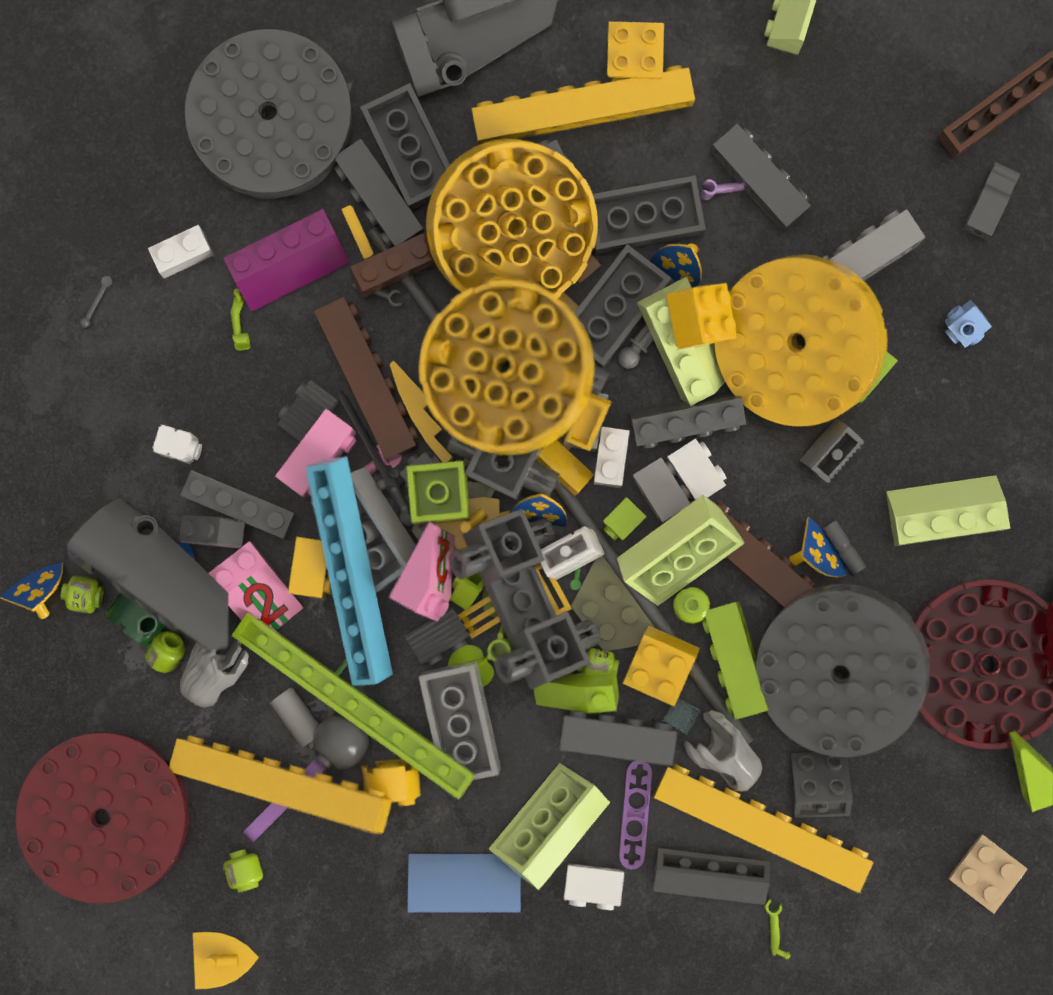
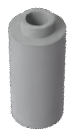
(296, 717)

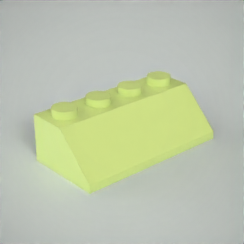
(790, 24)
(691, 369)
(947, 510)
(679, 551)
(549, 825)

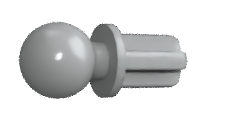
(629, 356)

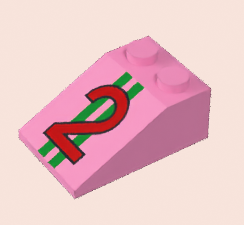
(428, 575)
(256, 587)

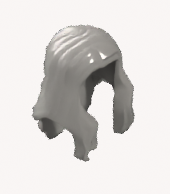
(204, 673)
(727, 754)

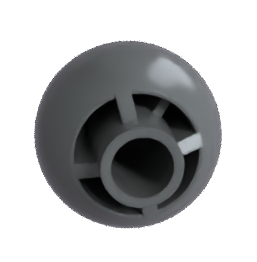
(339, 743)

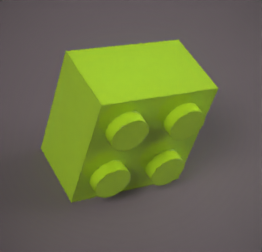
(438, 493)

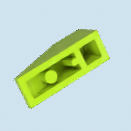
(580, 693)
(1034, 774)

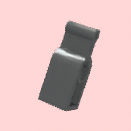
(991, 201)

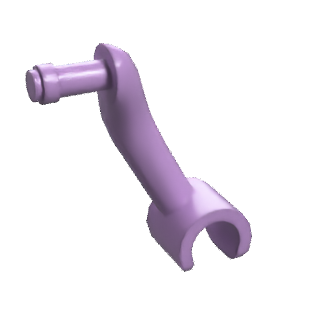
(715, 189)

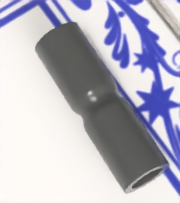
(846, 550)

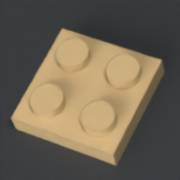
(987, 873)

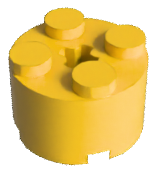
(395, 778)

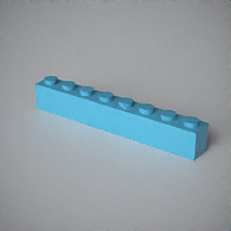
(349, 571)

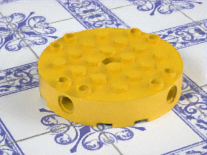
(507, 183)
(841, 335)
(533, 399)

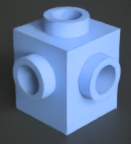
(966, 324)

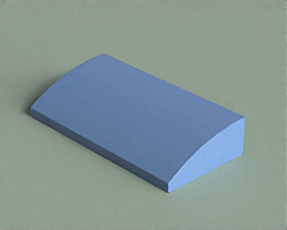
(462, 884)

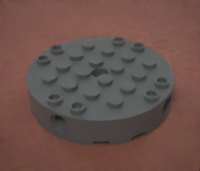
(263, 74)
(835, 710)

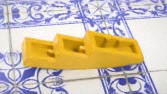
(416, 405)

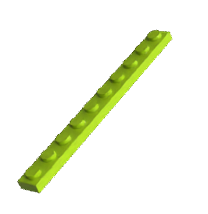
(354, 705)

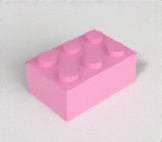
(325, 440)

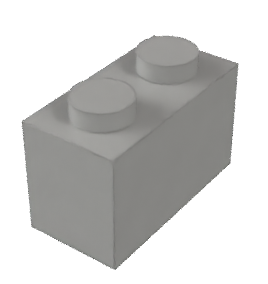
(662, 489)

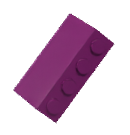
(286, 260)

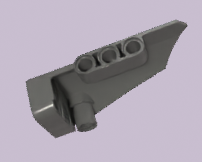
(464, 35)
(153, 572)

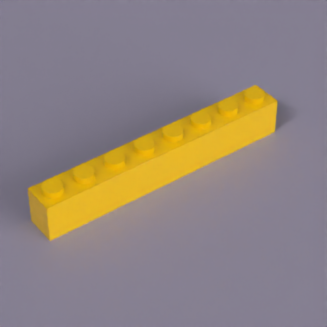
(582, 106)
(281, 785)
(762, 828)

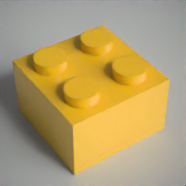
(701, 316)
(309, 570)
(661, 665)

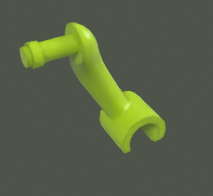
(240, 339)
(774, 928)

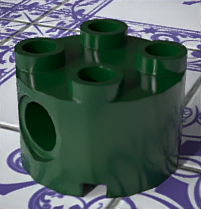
(133, 620)

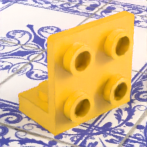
(635, 50)

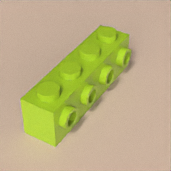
(736, 659)

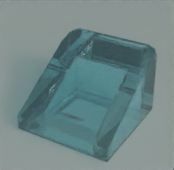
(681, 716)

